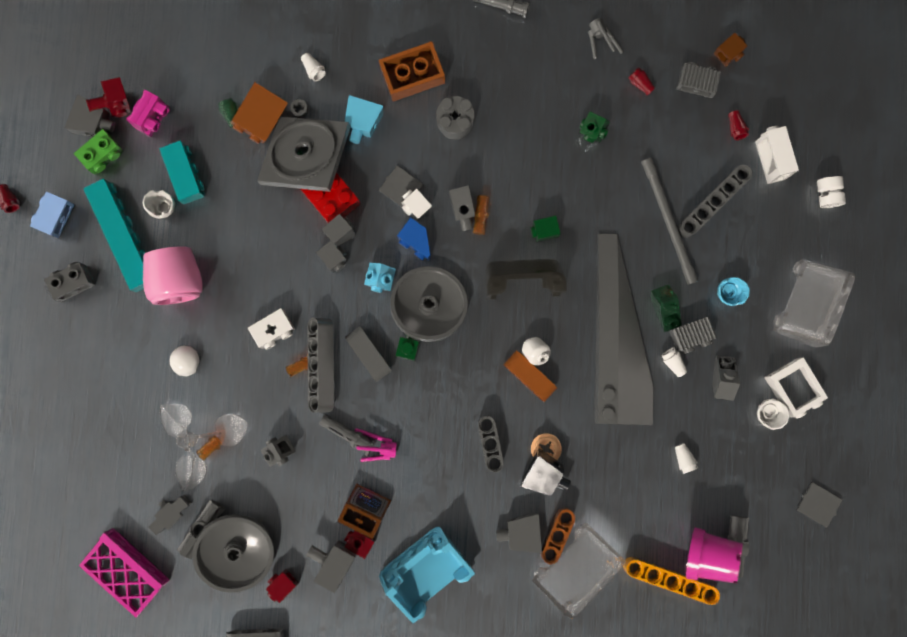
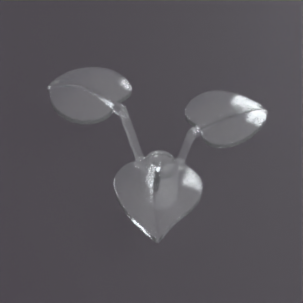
(188, 469)

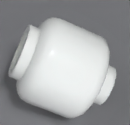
(536, 351)

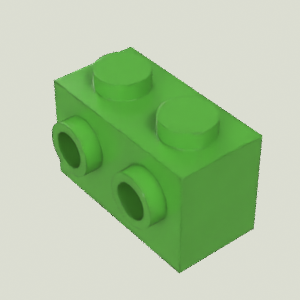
(98, 152)

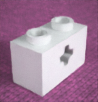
(261, 329)

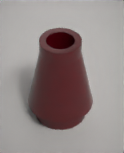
(641, 81)
(738, 127)
(8, 200)

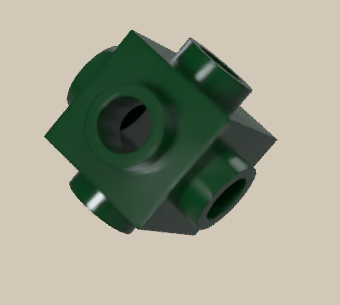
(594, 128)

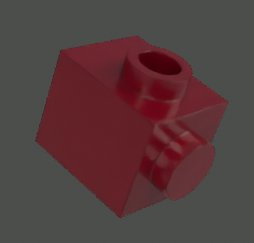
(359, 543)
(281, 585)

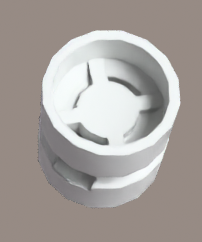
(831, 192)

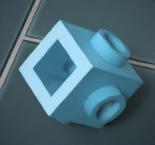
(379, 277)

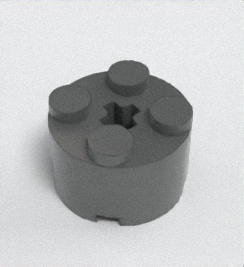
(453, 107)

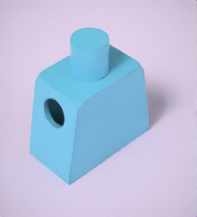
(362, 117)

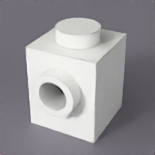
(415, 203)

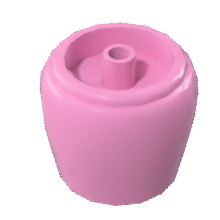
(171, 276)

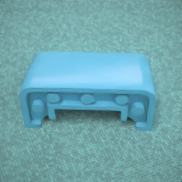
(423, 572)

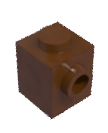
(731, 50)

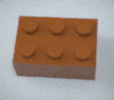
(412, 71)

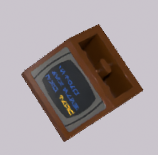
(364, 511)

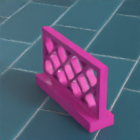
(133, 561)

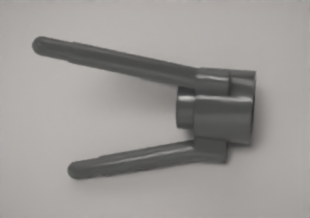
(600, 30)

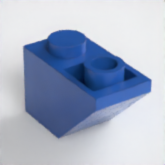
(415, 237)

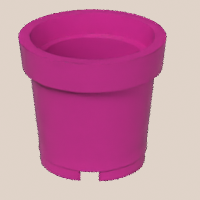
(713, 557)

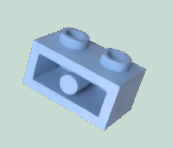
(51, 214)

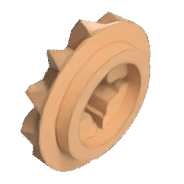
(544, 439)

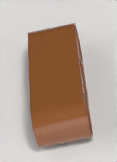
(530, 376)
(557, 545)

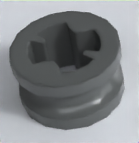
(296, 103)

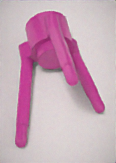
(387, 449)

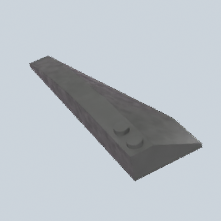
(622, 368)

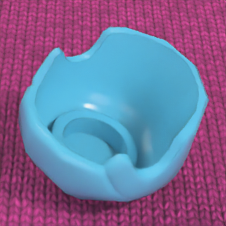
(733, 291)

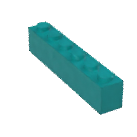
(117, 231)

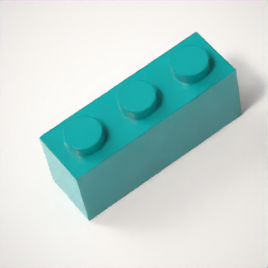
(182, 172)

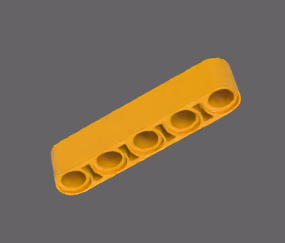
(678, 586)

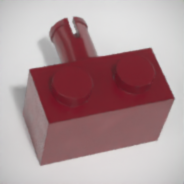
(113, 98)

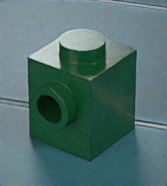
(545, 229)
(407, 348)

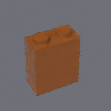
(258, 113)

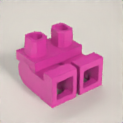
(146, 111)

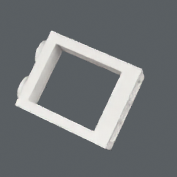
(776, 154)
(773, 381)

